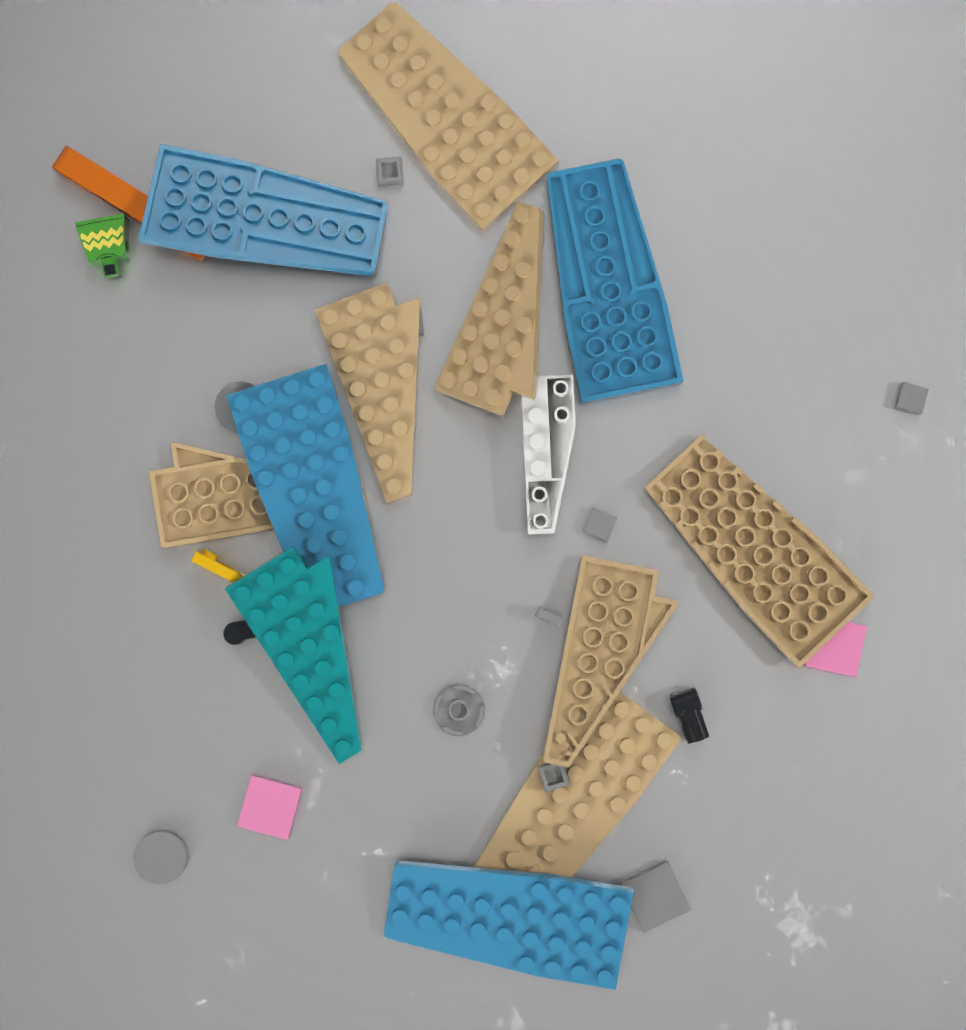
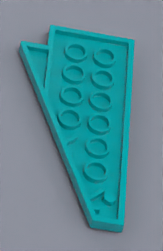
(300, 628)

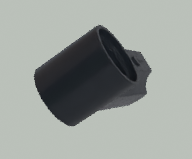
(688, 710)

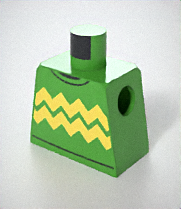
(106, 242)

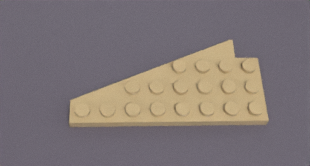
(500, 333)
(206, 498)
(606, 638)

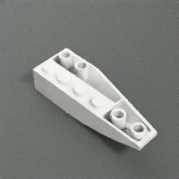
(547, 446)

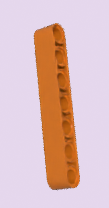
(103, 185)

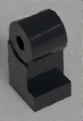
(237, 632)

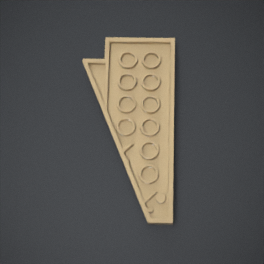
(378, 366)

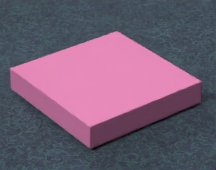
(841, 652)
(269, 807)

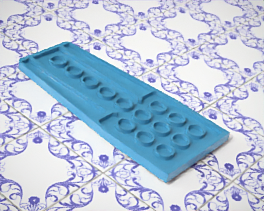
(259, 214)
(609, 285)
(309, 476)
(512, 919)

